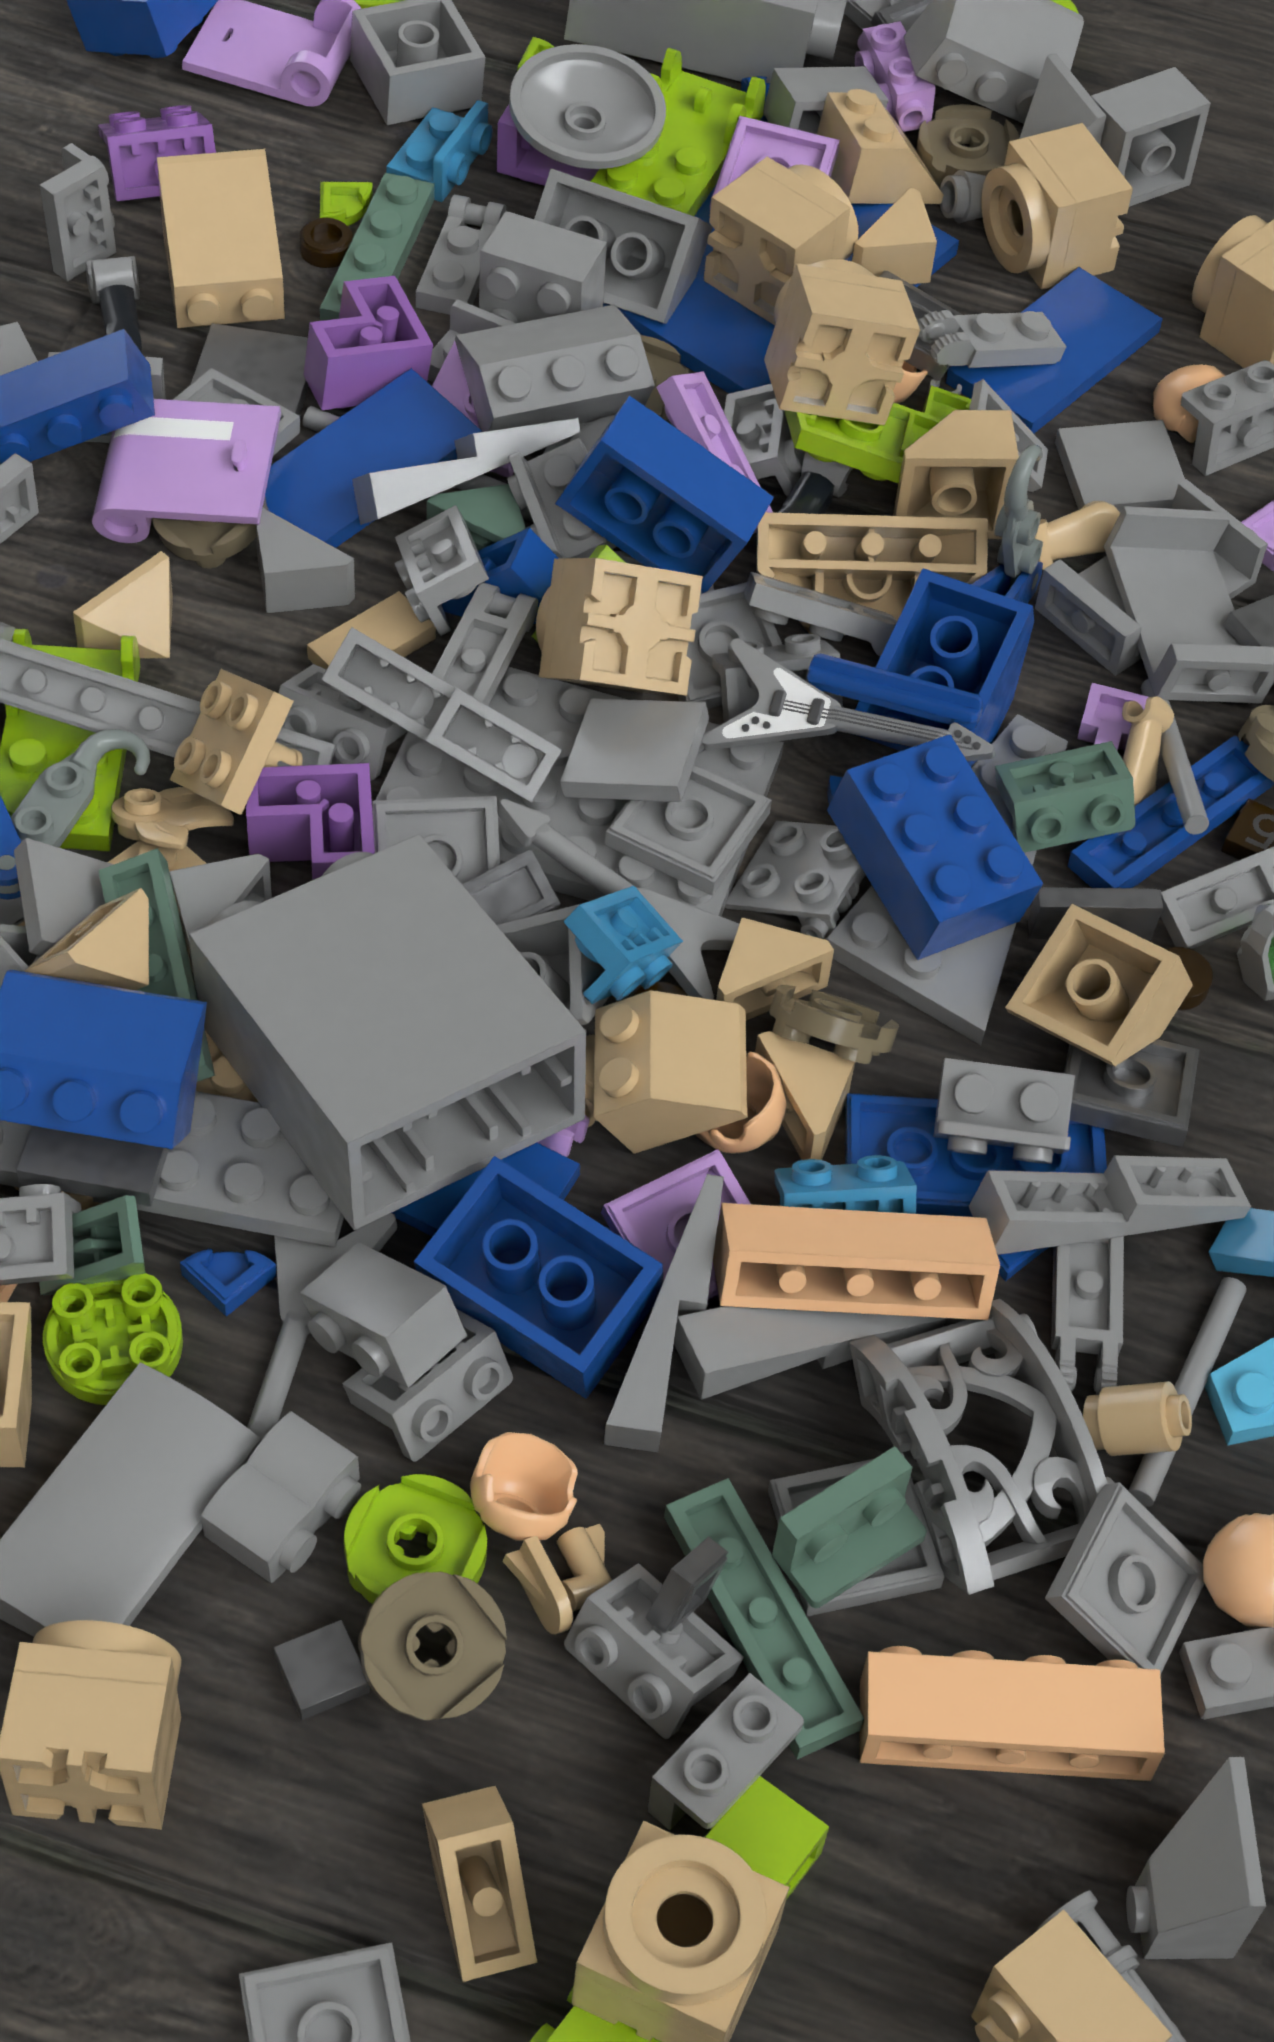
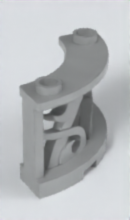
(895, 1388)

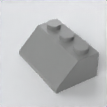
(992, 48)
(649, 247)
(555, 369)

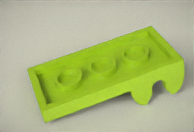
(693, 141)
(37, 742)

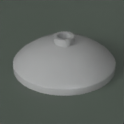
(587, 106)

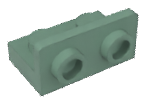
(1067, 796)
(849, 1530)

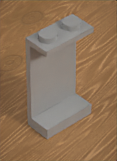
(1181, 601)
(1090, 604)

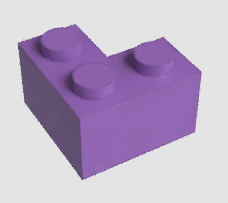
(367, 345)
(311, 814)

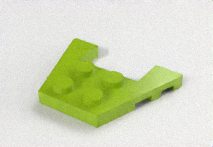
(868, 446)

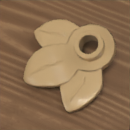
(166, 815)

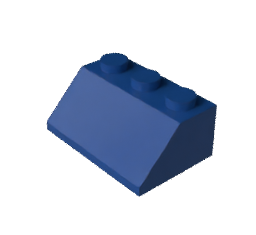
(98, 1059)

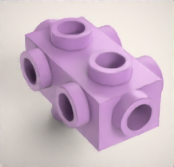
(889, 63)

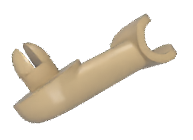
(1077, 532)
(1144, 742)

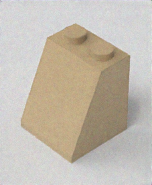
(220, 238)

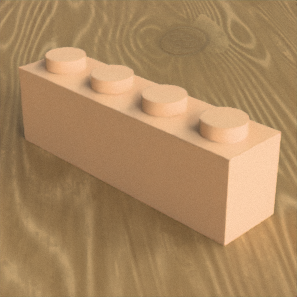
(855, 1261)
(1011, 1714)

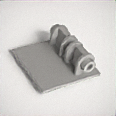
(800, 873)

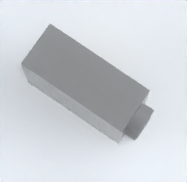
(713, 35)
(388, 1028)

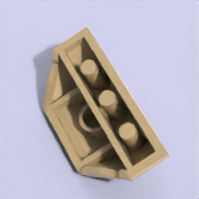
(869, 556)

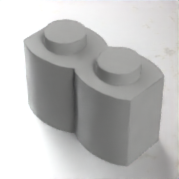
(282, 1497)

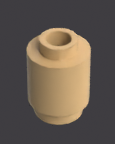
(1138, 1418)

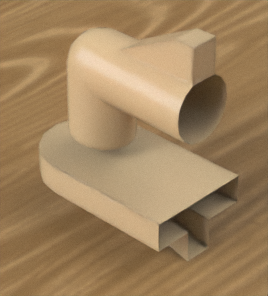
(557, 1599)

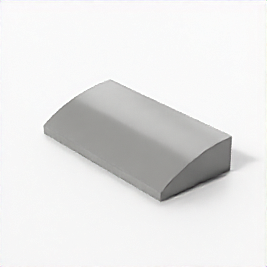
(119, 1506)

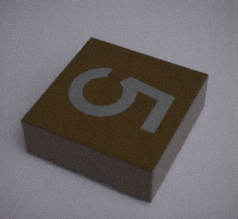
(1251, 831)

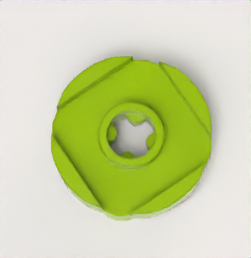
(400, 1511)

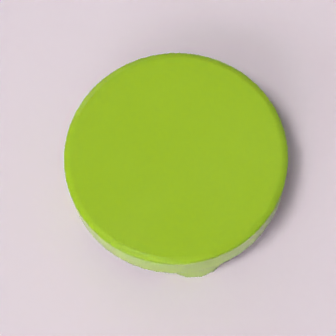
(106, 1330)

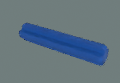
(895, 691)

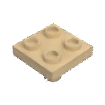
(233, 741)

